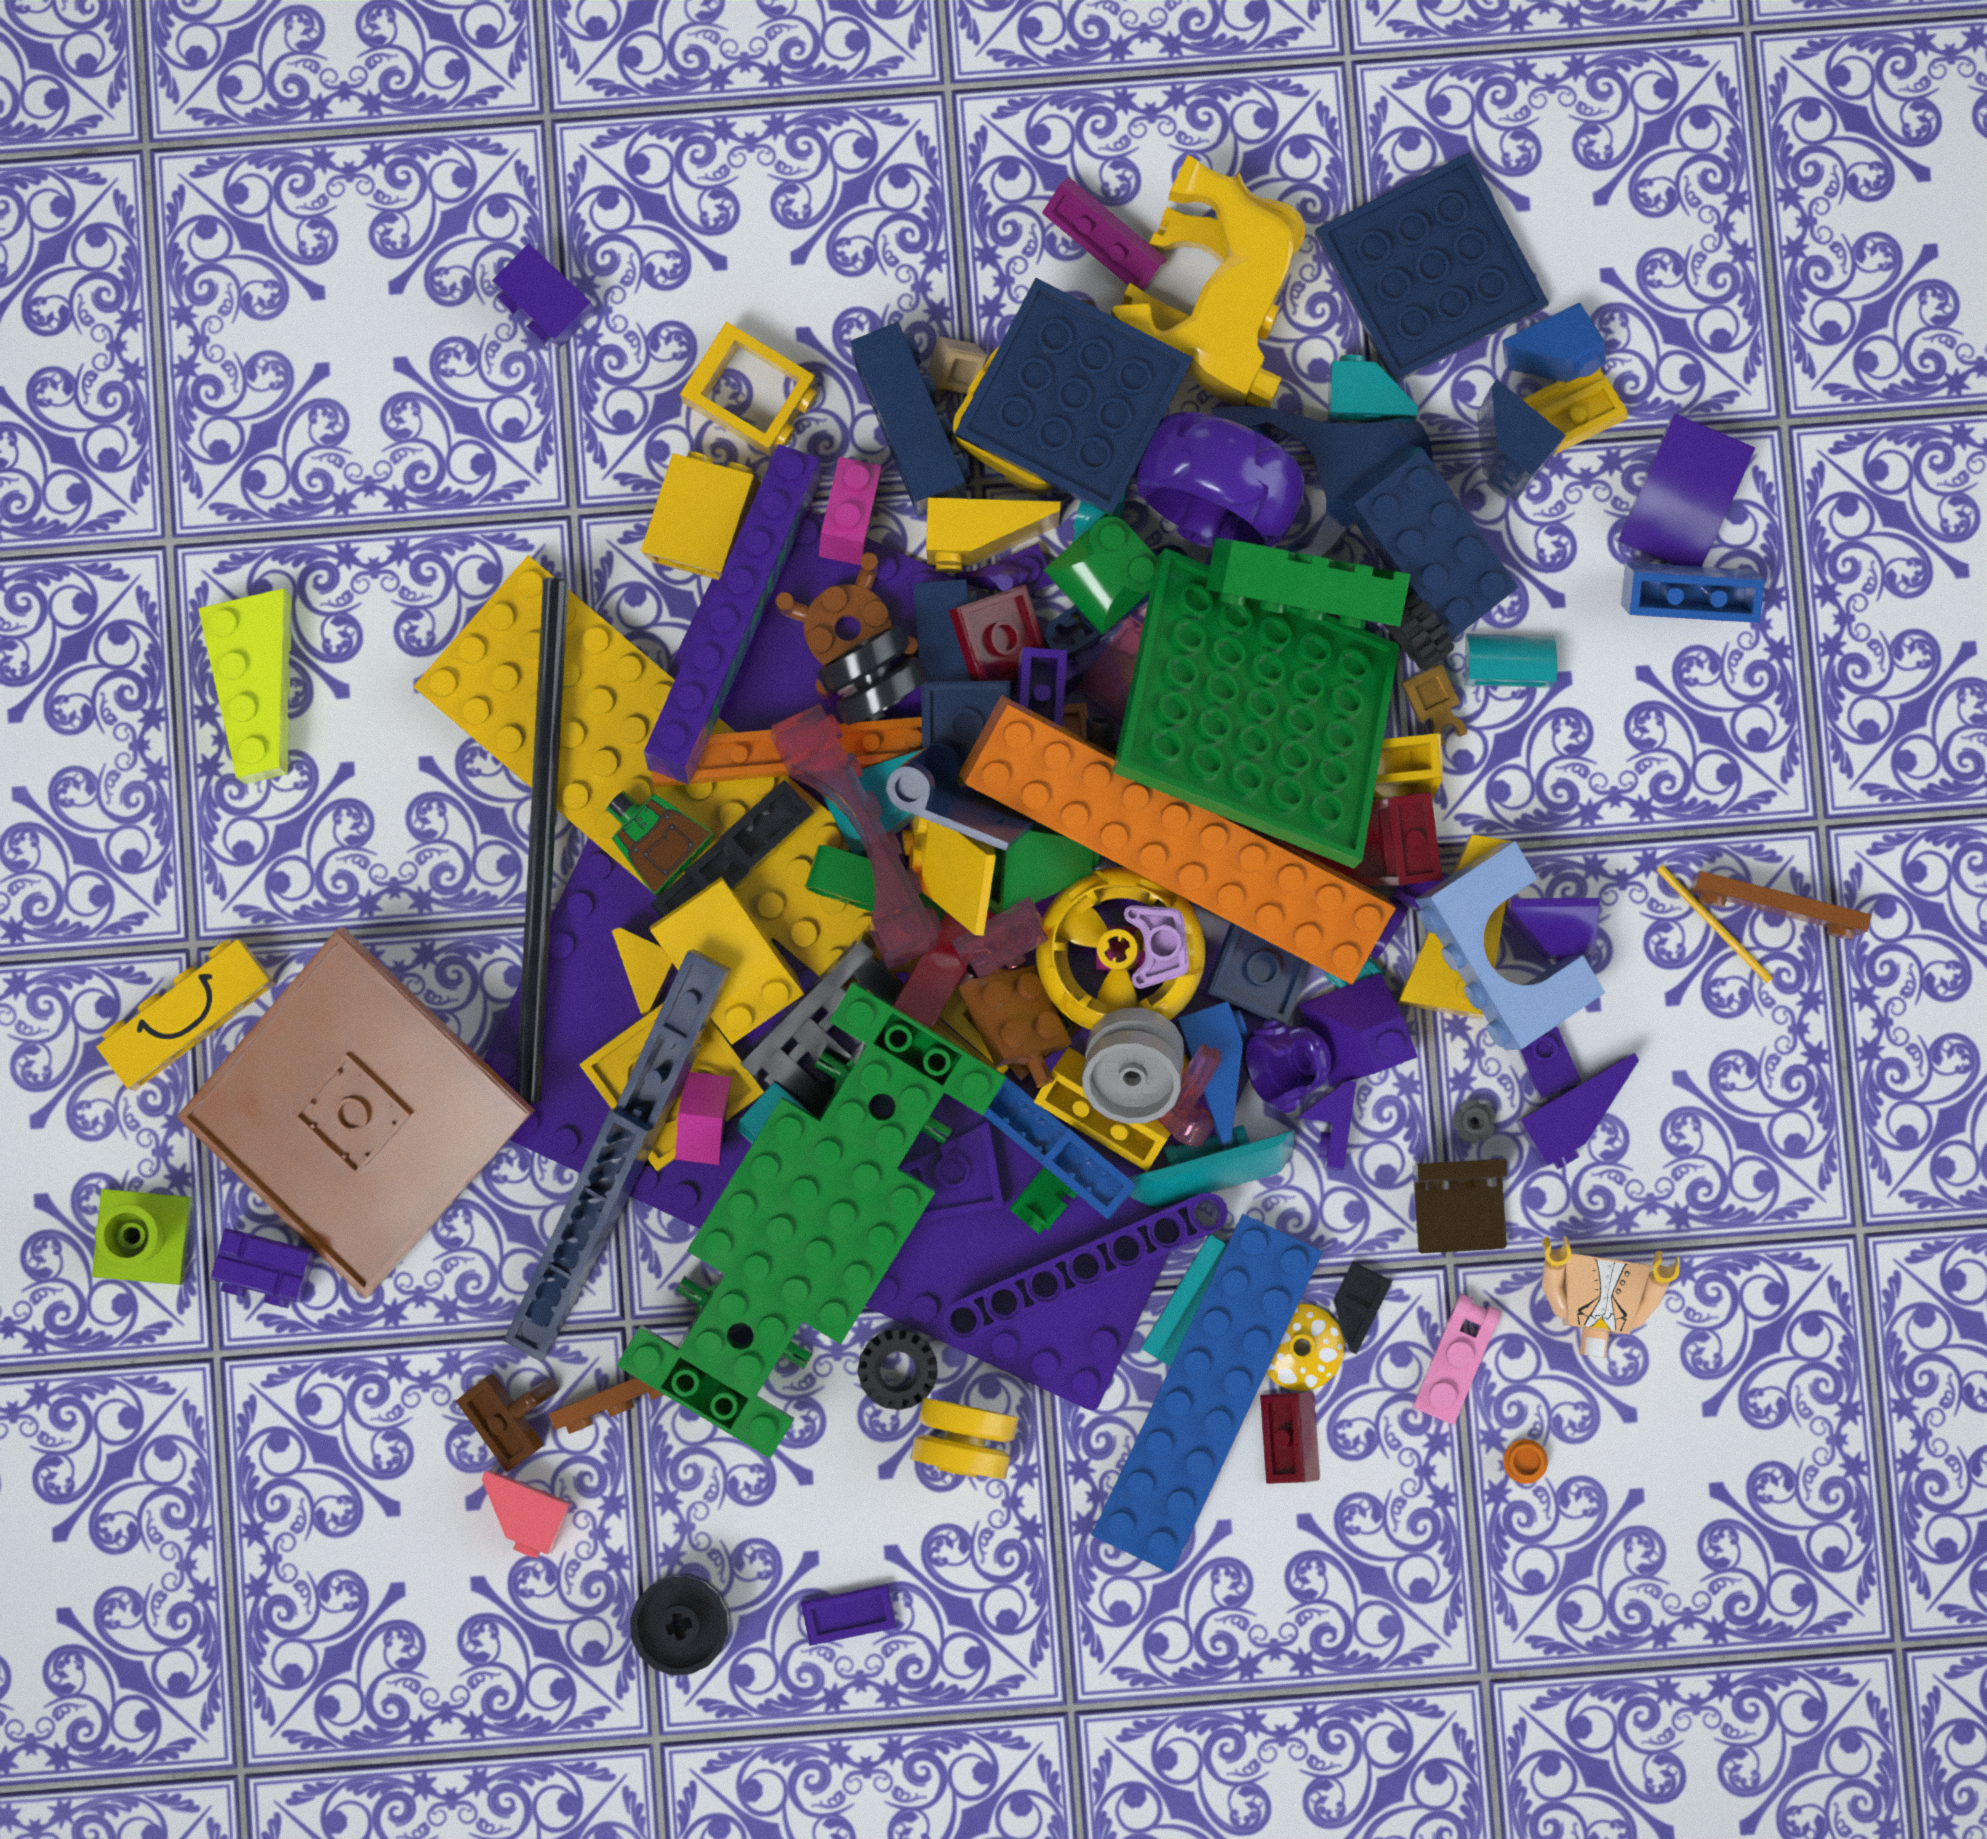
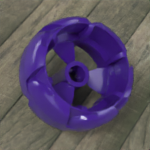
(1220, 480)

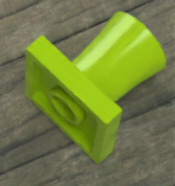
(163, 1239)

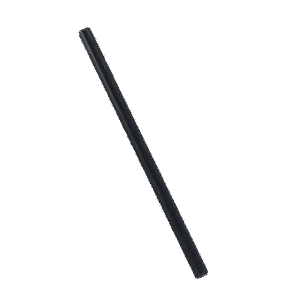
(541, 839)

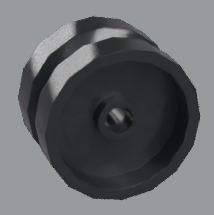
(875, 679)
(676, 1650)

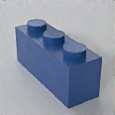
(1692, 592)

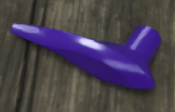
(994, 577)

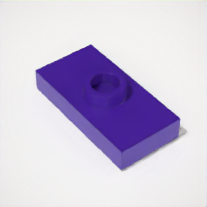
(1549, 1064)

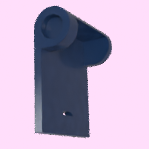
(929, 790)

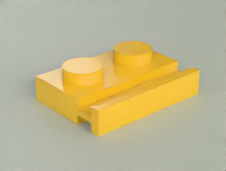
(1579, 407)

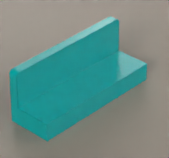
(1178, 1313)

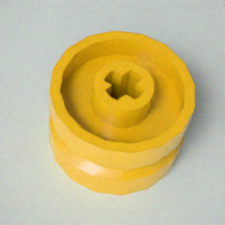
(964, 1438)

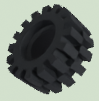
(1421, 633)
(925, 1369)

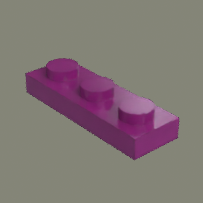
(1103, 235)

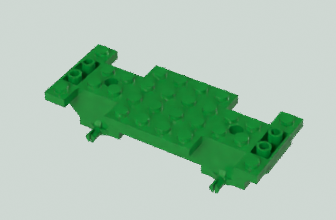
(810, 1219)

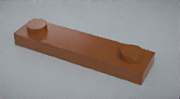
(1718, 890)

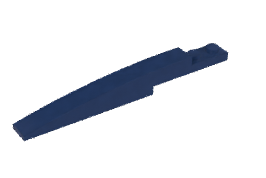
(618, 1154)

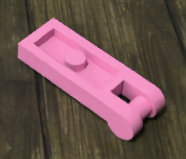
(1456, 1360)

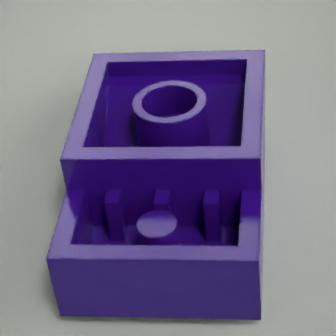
(1685, 493)

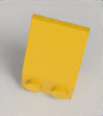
(977, 529)
(954, 872)
(726, 931)

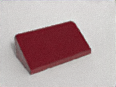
(1290, 1437)

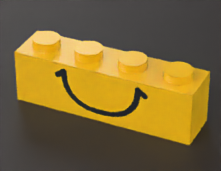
(185, 1014)

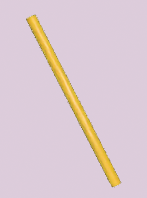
(1726, 936)

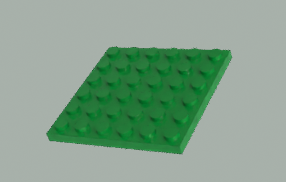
(1257, 713)

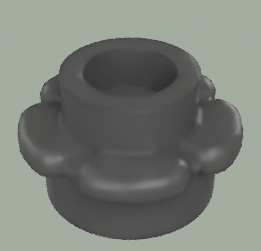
(1466, 1130)

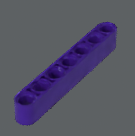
(1107, 1266)

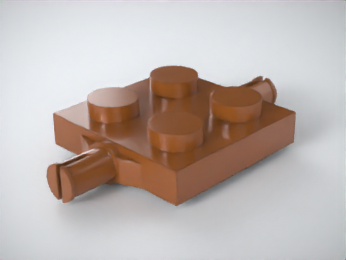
(1016, 1019)

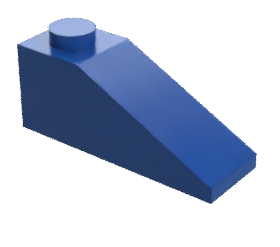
(1222, 1030)

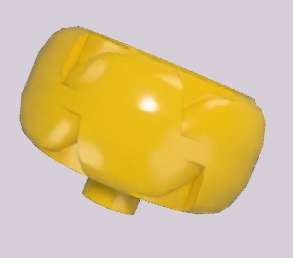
(1075, 921)

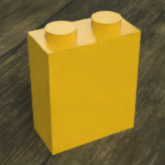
(699, 514)

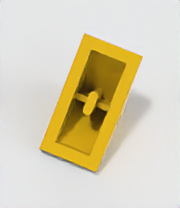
(645, 966)

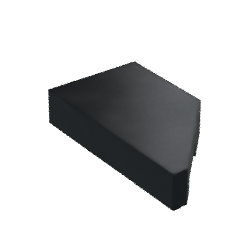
(1359, 1302)

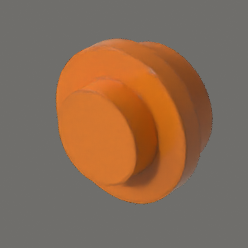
(1525, 1461)

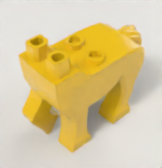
(1238, 302)

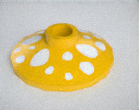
(1321, 1361)

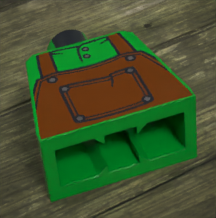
(657, 839)

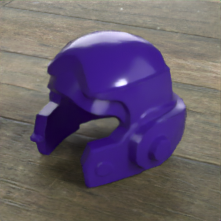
(1286, 1063)

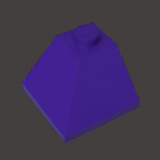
(1556, 925)
(1360, 1029)

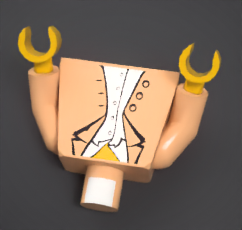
(1602, 1293)

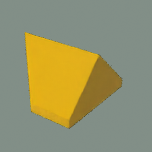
(1409, 766)

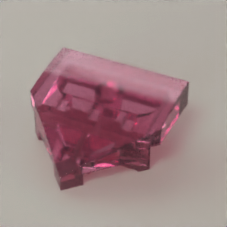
(1004, 939)

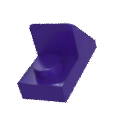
(1336, 1112)

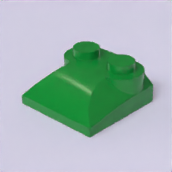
(1105, 571)

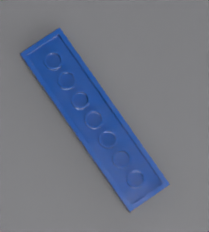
(1206, 1393)

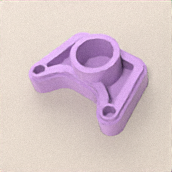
(1163, 943)

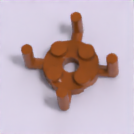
(838, 603)

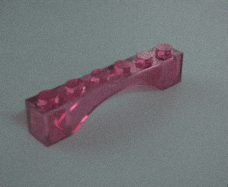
(814, 756)

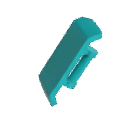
(1211, 1168)

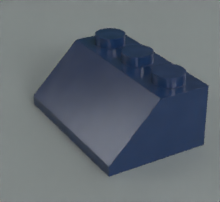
(1513, 441)

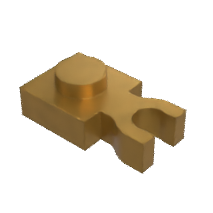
(1431, 698)

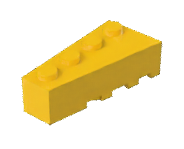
(1430, 980)

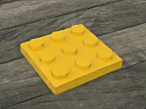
(614, 1063)

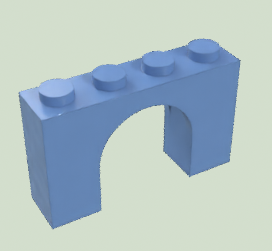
(1458, 916)

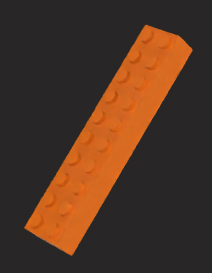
(1178, 845)

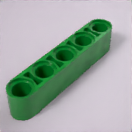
(850, 880)

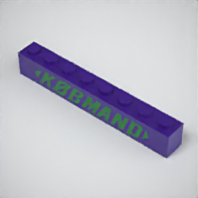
(733, 614)

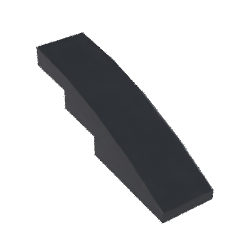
(741, 847)

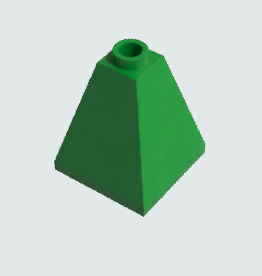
(1038, 867)

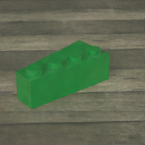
(1306, 582)

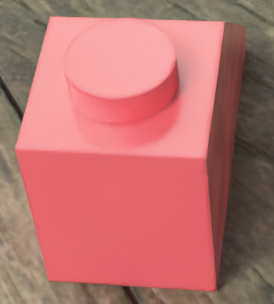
(526, 1513)

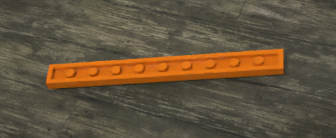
(872, 742)

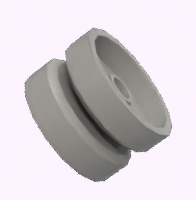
(1133, 1065)

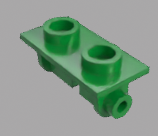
(1041, 1201)

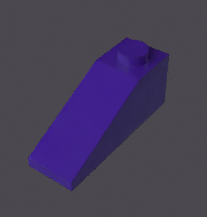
(1571, 1118)

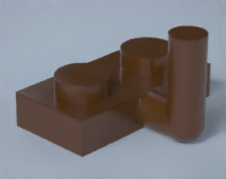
(503, 1421)

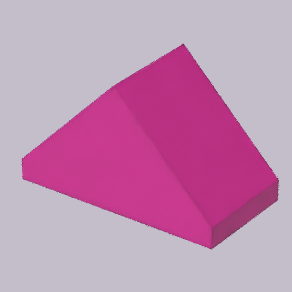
(702, 1118)

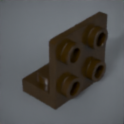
(1460, 1205)

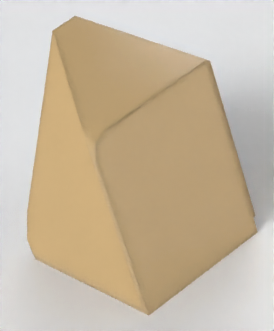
(955, 364)

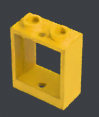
(711, 368)

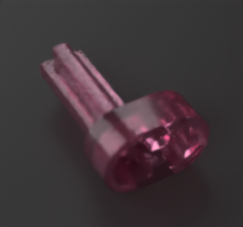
(1188, 1118)

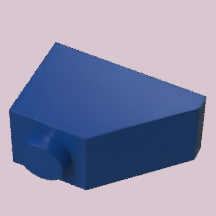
(1557, 347)

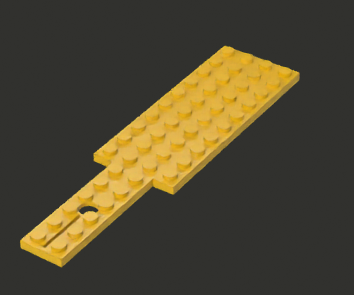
(607, 716)

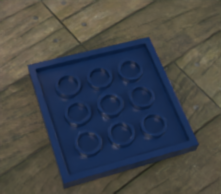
(1431, 267)
(1073, 396)

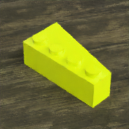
(250, 668)

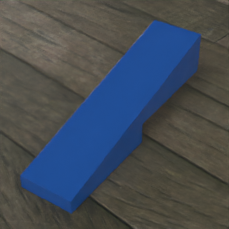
(1059, 1149)

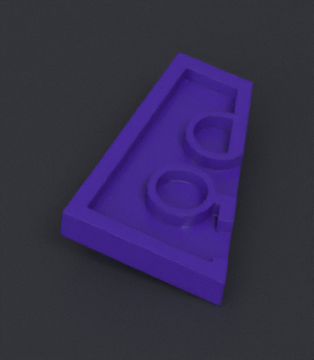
(962, 1176)

